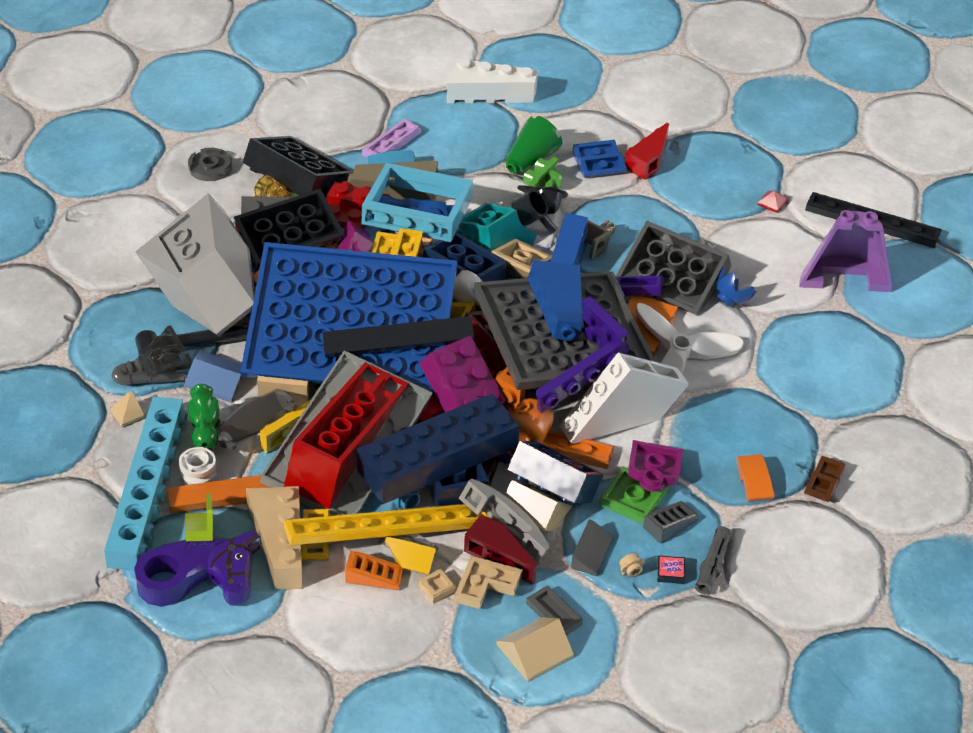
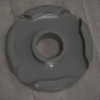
(200, 169)

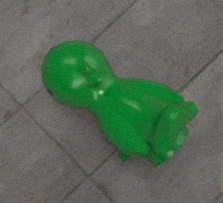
(204, 415)

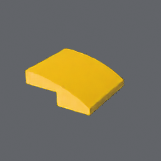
(404, 243)

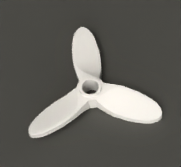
(680, 346)

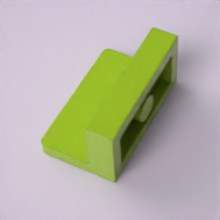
(200, 525)

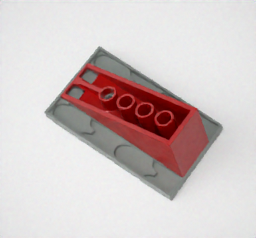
(348, 411)

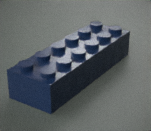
(437, 448)

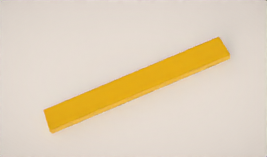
(379, 524)

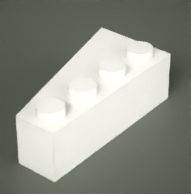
(491, 82)

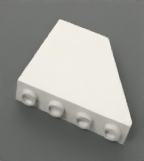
(624, 397)

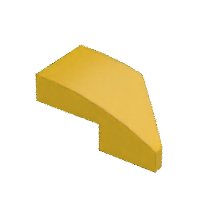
(411, 555)

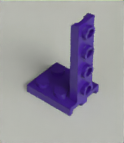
(607, 335)

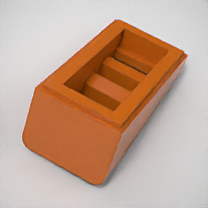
(367, 562)

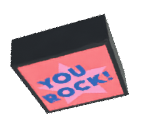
(671, 569)

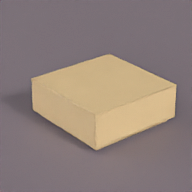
(437, 586)

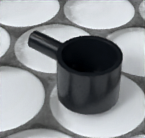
(531, 208)

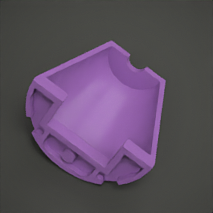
(852, 248)

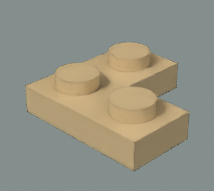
(485, 575)

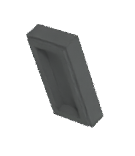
(551, 605)

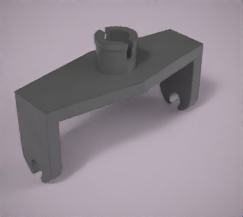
(252, 417)

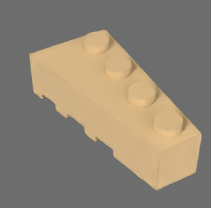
(268, 511)

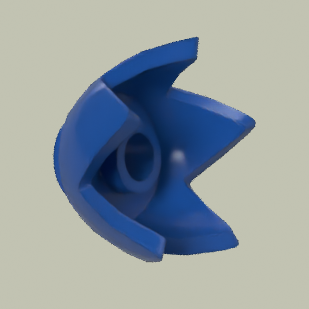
(729, 291)

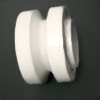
(197, 466)

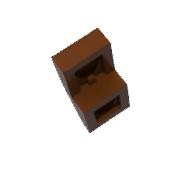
(825, 479)

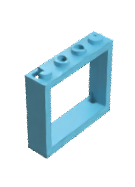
(397, 217)

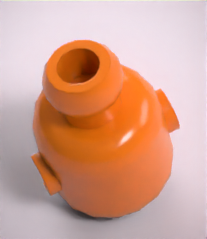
(533, 423)

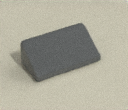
(591, 549)

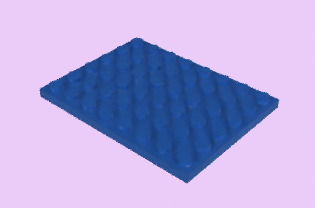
(329, 289)

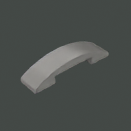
(485, 499)

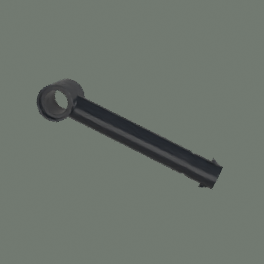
(195, 338)

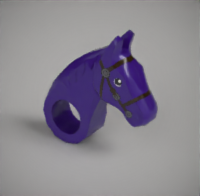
(221, 560)

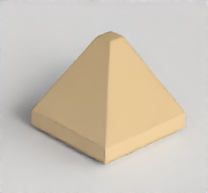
(127, 410)

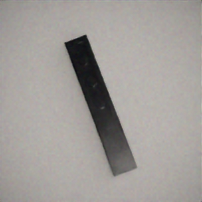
(892, 224)
(397, 336)

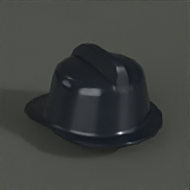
(552, 196)

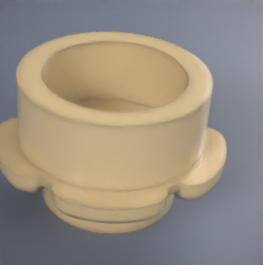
(631, 565)

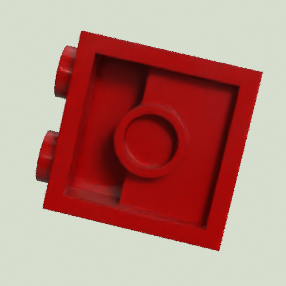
(347, 202)

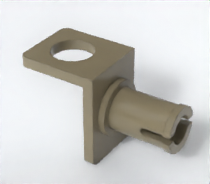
(599, 237)

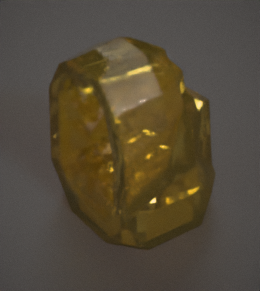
(269, 187)

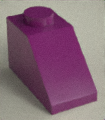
(356, 238)

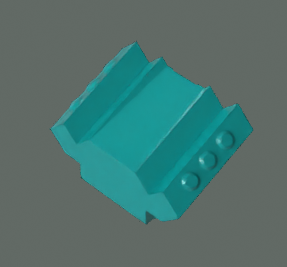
(494, 226)

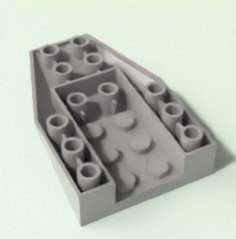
(203, 266)

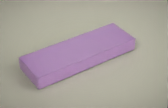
(393, 139)

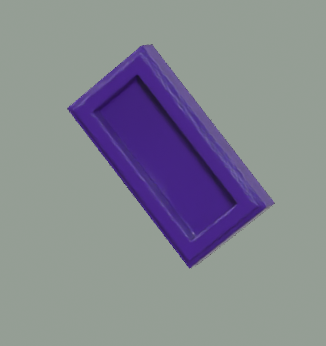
(641, 285)

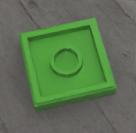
(629, 498)

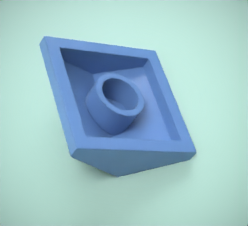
(217, 373)

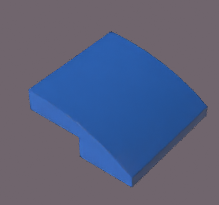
(599, 158)

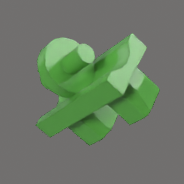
(546, 174)

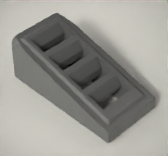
(660, 532)

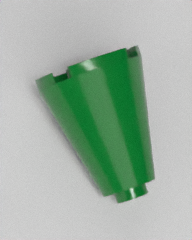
(534, 141)

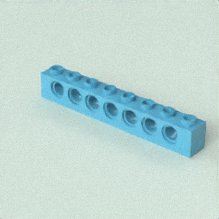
(145, 483)

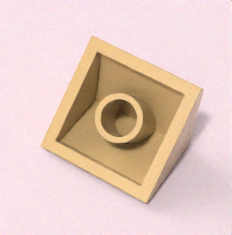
(519, 257)
(298, 389)
(537, 647)

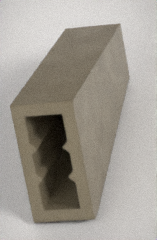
(368, 173)

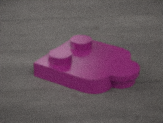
(654, 465)

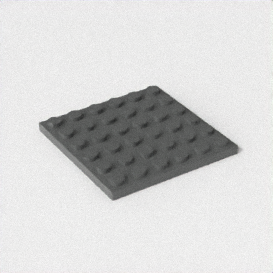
(526, 340)

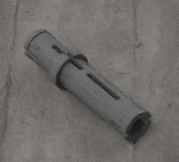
(710, 567)

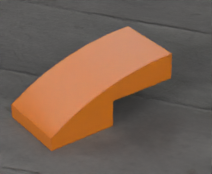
(755, 477)

